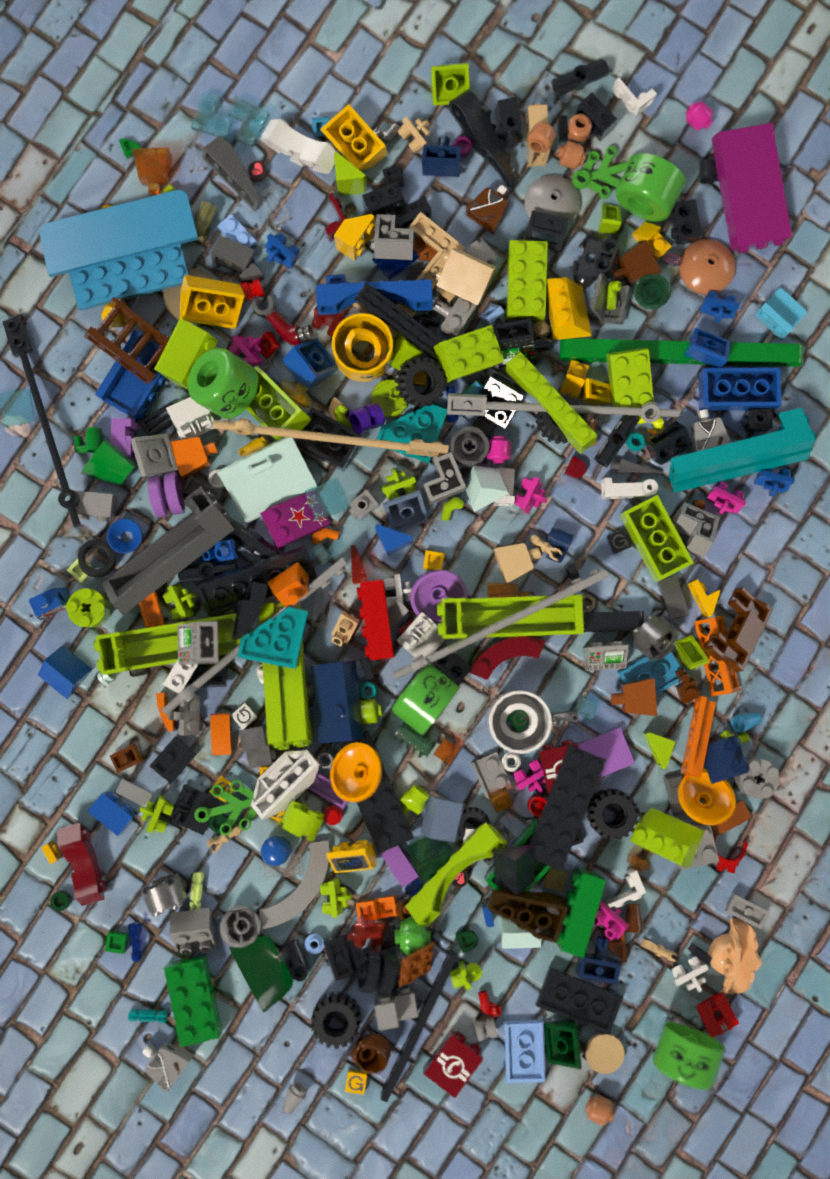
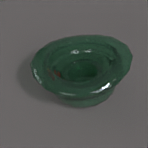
(652, 291)

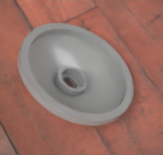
(539, 197)

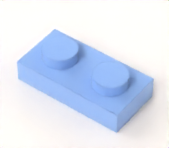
(236, 232)

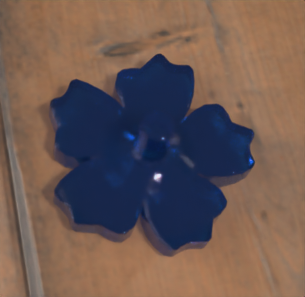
(414, 888)

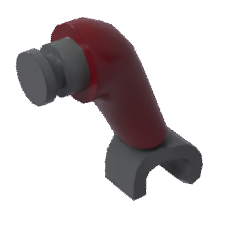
(291, 334)

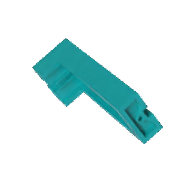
(782, 447)

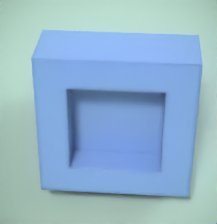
(491, 314)

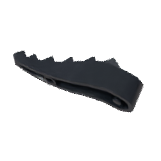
(476, 126)

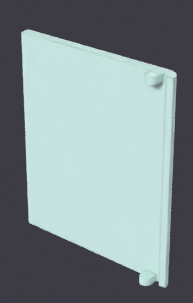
(267, 478)

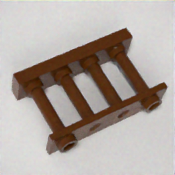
(113, 347)

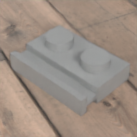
(491, 773)

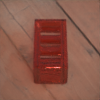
(358, 571)

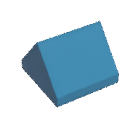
(318, 123)

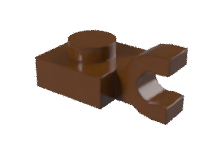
(687, 688)

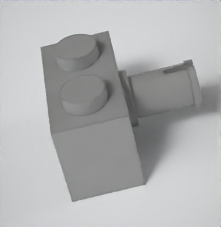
(455, 316)

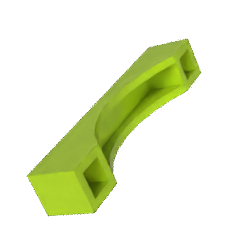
(533, 382)
(428, 902)

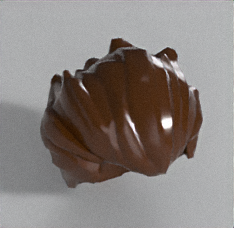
(371, 1053)

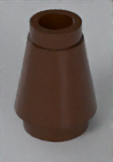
(634, 919)

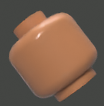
(579, 128)
(541, 137)
(571, 155)
(600, 1110)

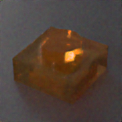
(446, 751)
(500, 799)
(638, 863)

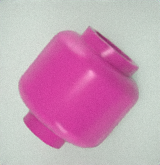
(699, 115)
(499, 449)

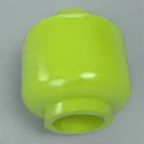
(370, 711)

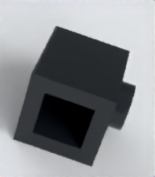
(757, 420)

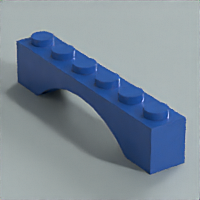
(413, 294)

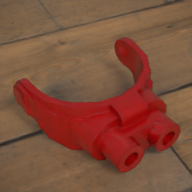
(730, 863)

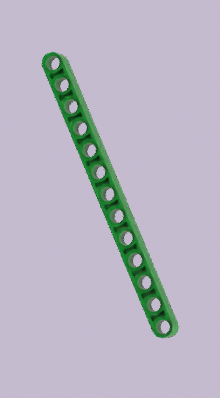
(673, 352)

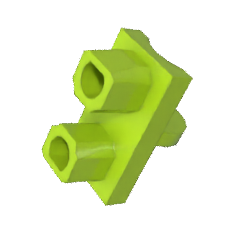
(391, 488)
(182, 601)
(155, 823)
(338, 897)
(464, 975)

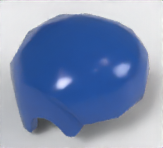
(275, 850)

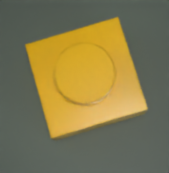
(52, 852)

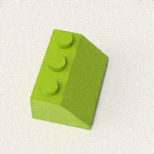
(182, 352)
(667, 837)

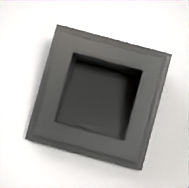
(251, 273)

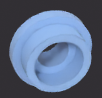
(314, 937)

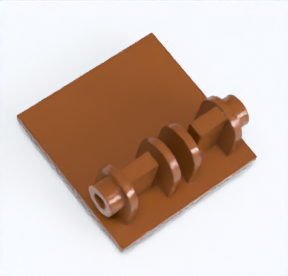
(416, 964)

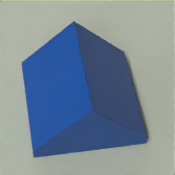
(708, 348)
(392, 540)
(64, 671)

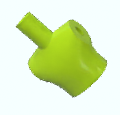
(414, 800)

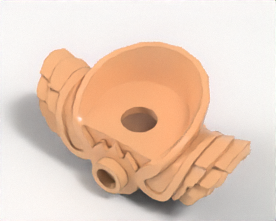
(736, 956)

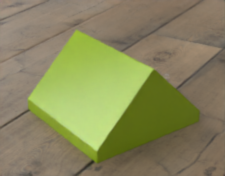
(448, 82)
(348, 177)

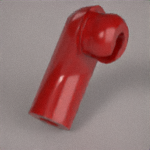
(487, 1006)

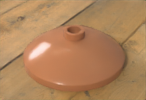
(702, 276)

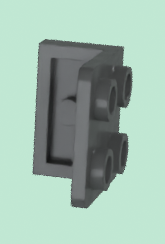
(599, 302)

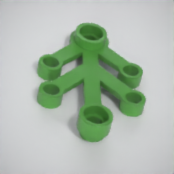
(603, 173)
(236, 807)

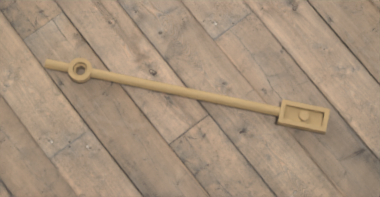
(415, 447)

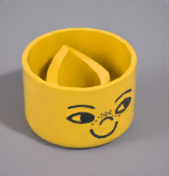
(362, 328)

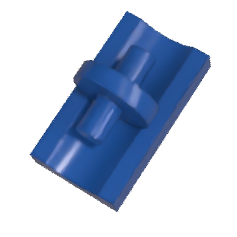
(279, 252)
(719, 308)
(775, 482)
(221, 551)

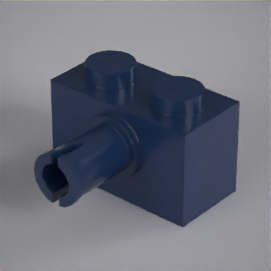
(441, 159)
(598, 965)

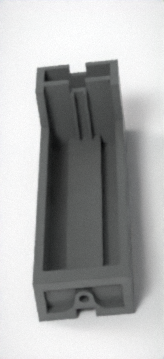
(170, 552)

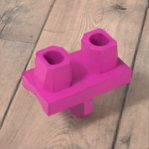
(249, 347)
(533, 496)
(726, 501)
(524, 780)
(611, 920)

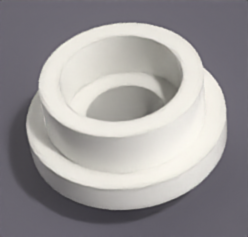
(515, 766)

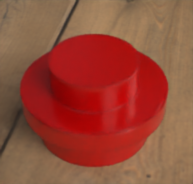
(333, 815)

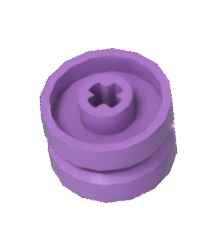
(166, 494)

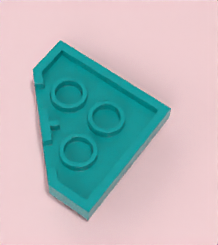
(420, 424)
(276, 640)

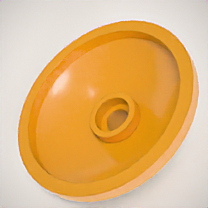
(348, 770)
(717, 798)

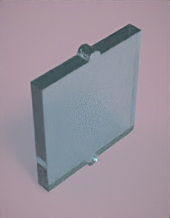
(16, 408)
(325, 500)

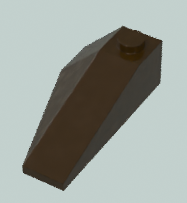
(530, 910)

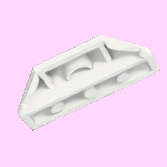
(284, 782)

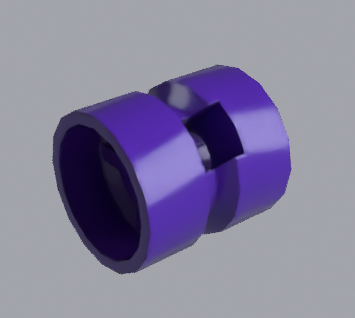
(367, 418)

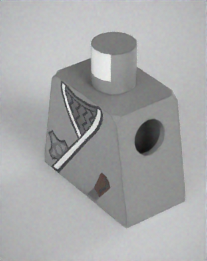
(707, 432)
(166, 1064)

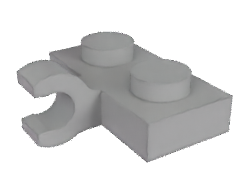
(188, 717)

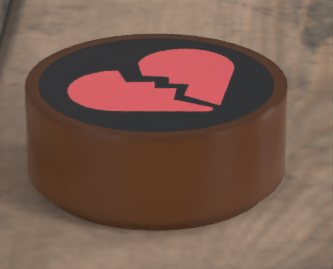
(257, 171)
(461, 880)
(401, 910)

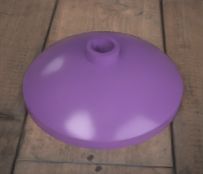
(423, 596)

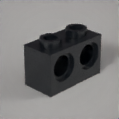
(601, 118)
(383, 200)
(689, 222)
(668, 443)
(452, 660)

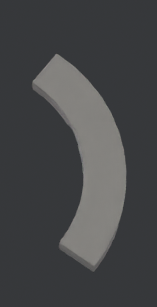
(304, 893)

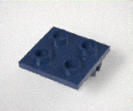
(725, 759)

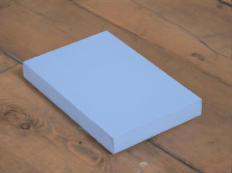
(524, 1051)

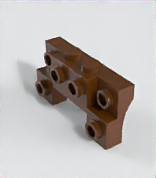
(743, 633)

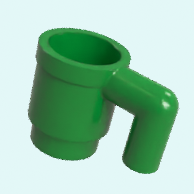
(93, 440)

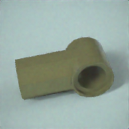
(204, 220)

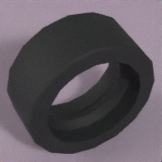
(96, 543)

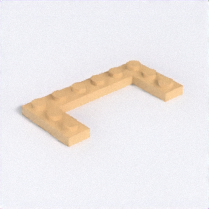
(438, 240)

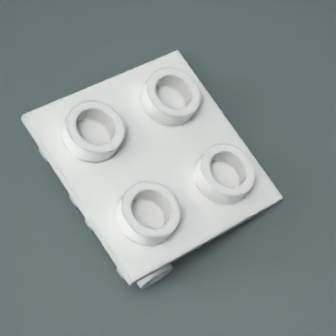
(190, 418)
(421, 637)

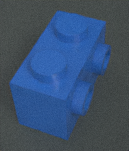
(112, 812)

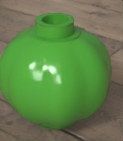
(411, 936)

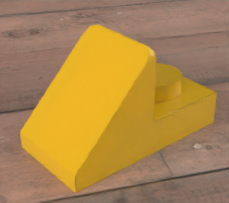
(656, 242)
(574, 378)
(705, 602)

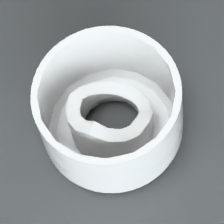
(533, 735)

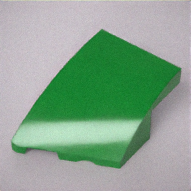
(109, 464)

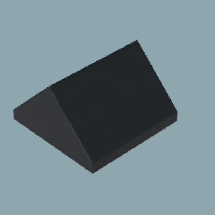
(513, 868)

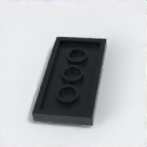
(579, 1000)

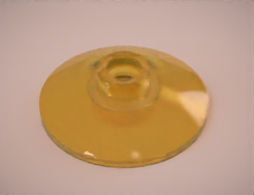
(297, 393)

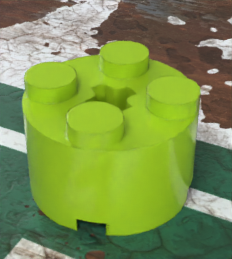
(77, 608)
(302, 821)

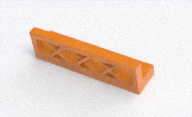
(728, 676)
(698, 737)

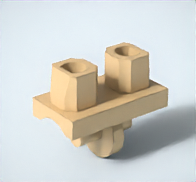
(409, 128)
(344, 628)

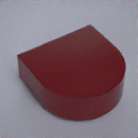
(575, 468)

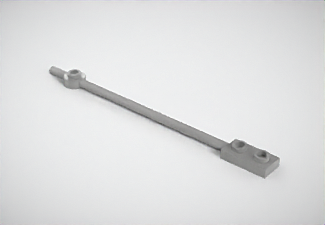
(477, 404)
(577, 585)
(188, 693)

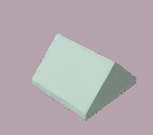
(484, 487)
(515, 937)

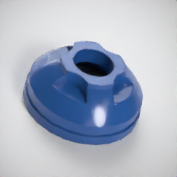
(115, 534)

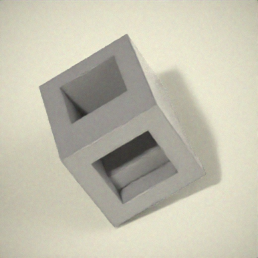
(370, 502)

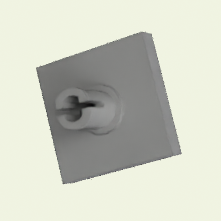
(154, 455)

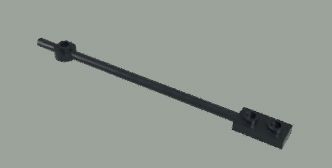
(20, 346)

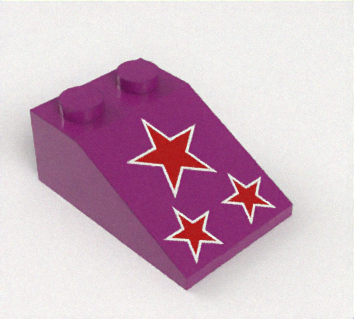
(292, 521)

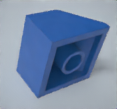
(310, 363)

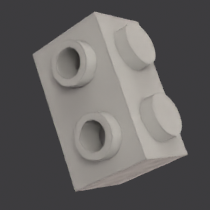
(96, 505)

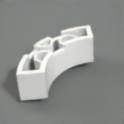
(300, 148)

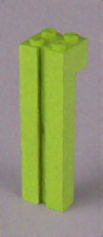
(467, 616)
(153, 645)
(286, 698)

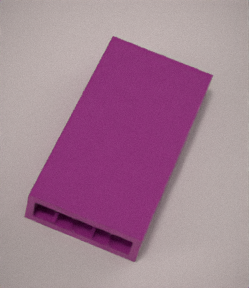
(751, 187)

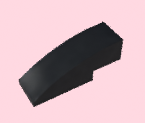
(249, 609)

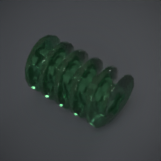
(415, 739)

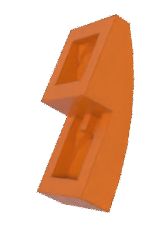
(162, 701)
(221, 733)
(377, 907)

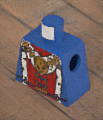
(49, 603)

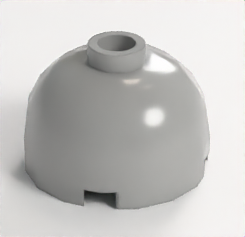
(240, 927)

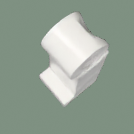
(628, 490)

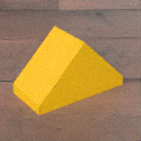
(596, 392)

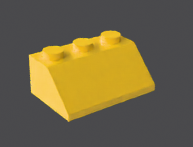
(354, 139)
(210, 301)
(567, 309)

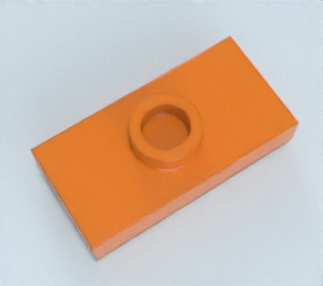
(151, 611)

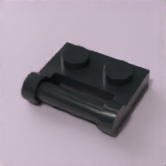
(548, 225)

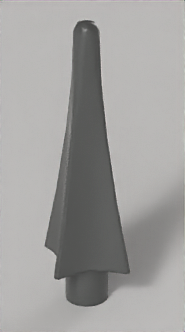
(625, 466)

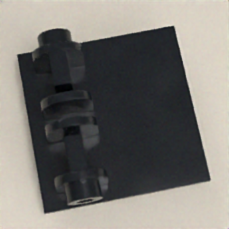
(186, 805)

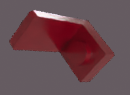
(333, 227)

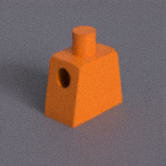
(192, 455)
(290, 585)

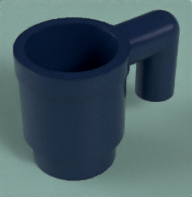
(561, 540)

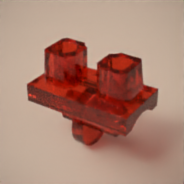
(331, 320)
(365, 930)

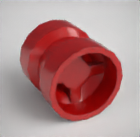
(252, 289)
(536, 804)

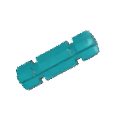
(147, 1015)

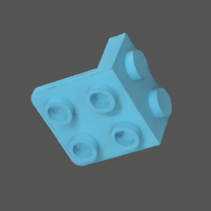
(781, 313)

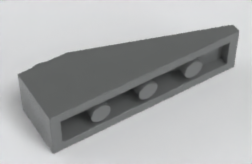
(226, 164)

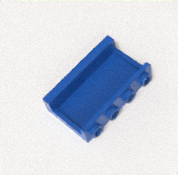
(124, 389)

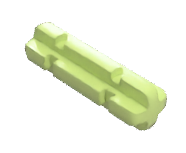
(196, 891)

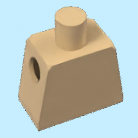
(515, 560)

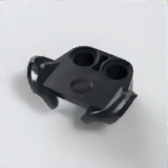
(598, 245)

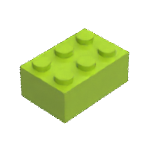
(469, 353)
(630, 378)

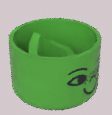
(650, 187)
(222, 383)
(425, 698)
(688, 1056)

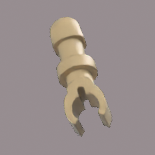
(545, 546)
(218, 841)
(658, 949)

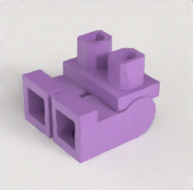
(121, 434)

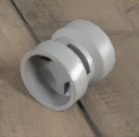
(490, 1029)

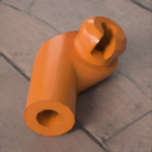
(324, 533)

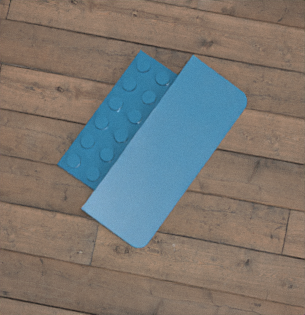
(121, 248)

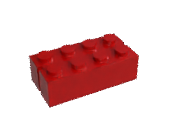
(376, 620)

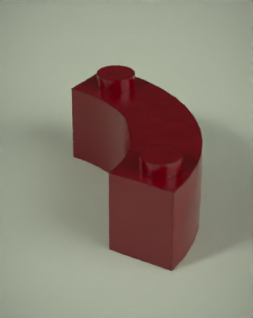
(505, 650)
(79, 851)

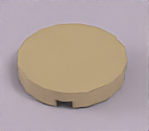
(604, 1053)

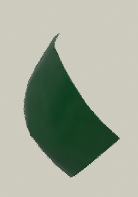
(263, 973)

